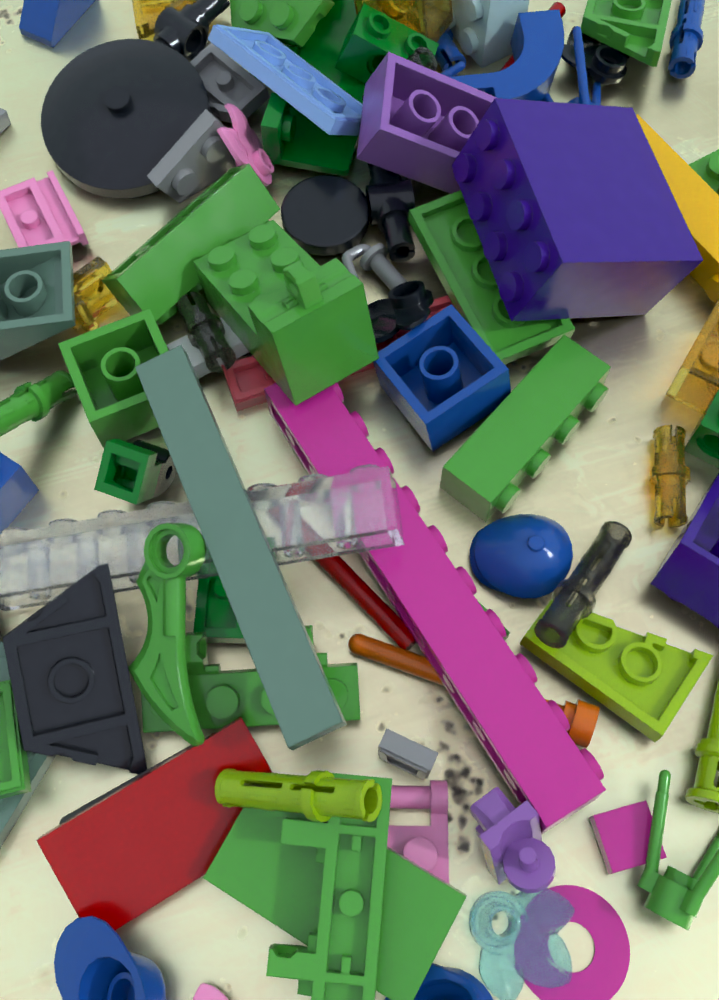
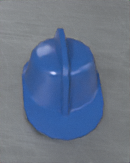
(97, 965)

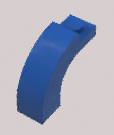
(536, 52)

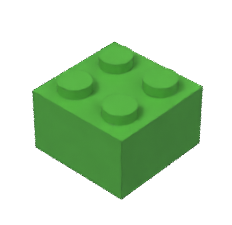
(106, 376)

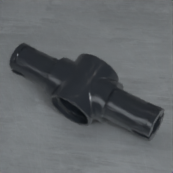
(188, 28)
(389, 208)

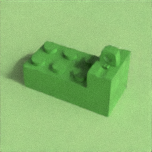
(291, 314)

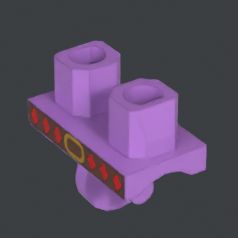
(513, 842)

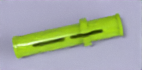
(314, 795)

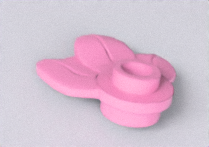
(245, 145)

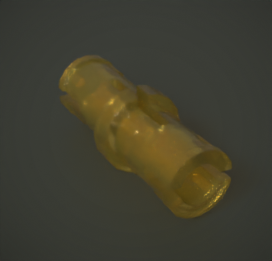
(670, 476)

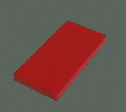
(151, 832)

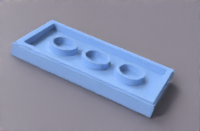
(291, 78)

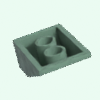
(35, 295)

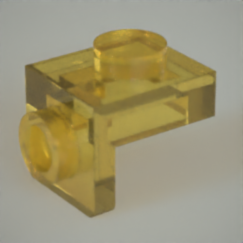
(91, 294)

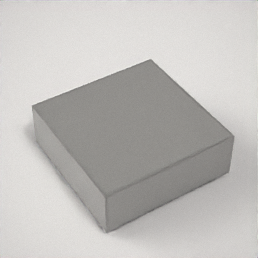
(406, 754)

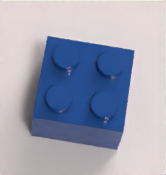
(442, 377)

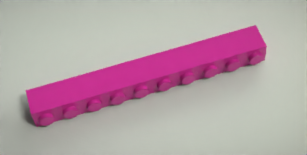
(456, 635)

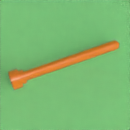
(580, 716)

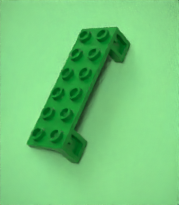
(288, 134)

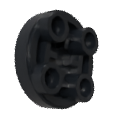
(325, 215)

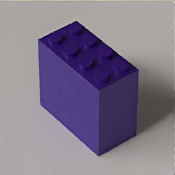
(572, 210)

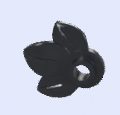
(602, 61)
(403, 310)

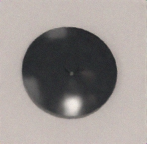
(120, 114)

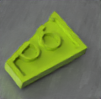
(624, 671)

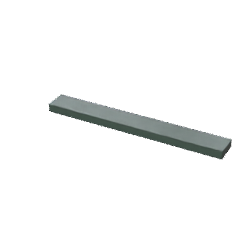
(240, 552)

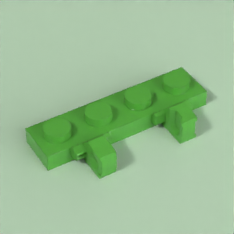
(231, 694)
(345, 950)

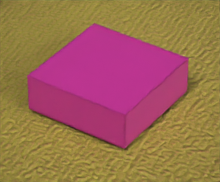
(624, 836)

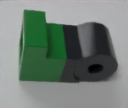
(134, 470)

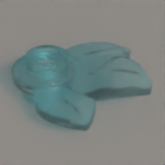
(529, 945)

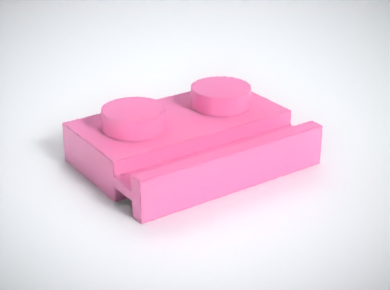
(40, 213)

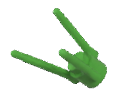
(675, 894)

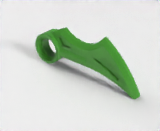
(161, 664)

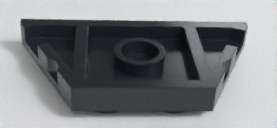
(75, 678)

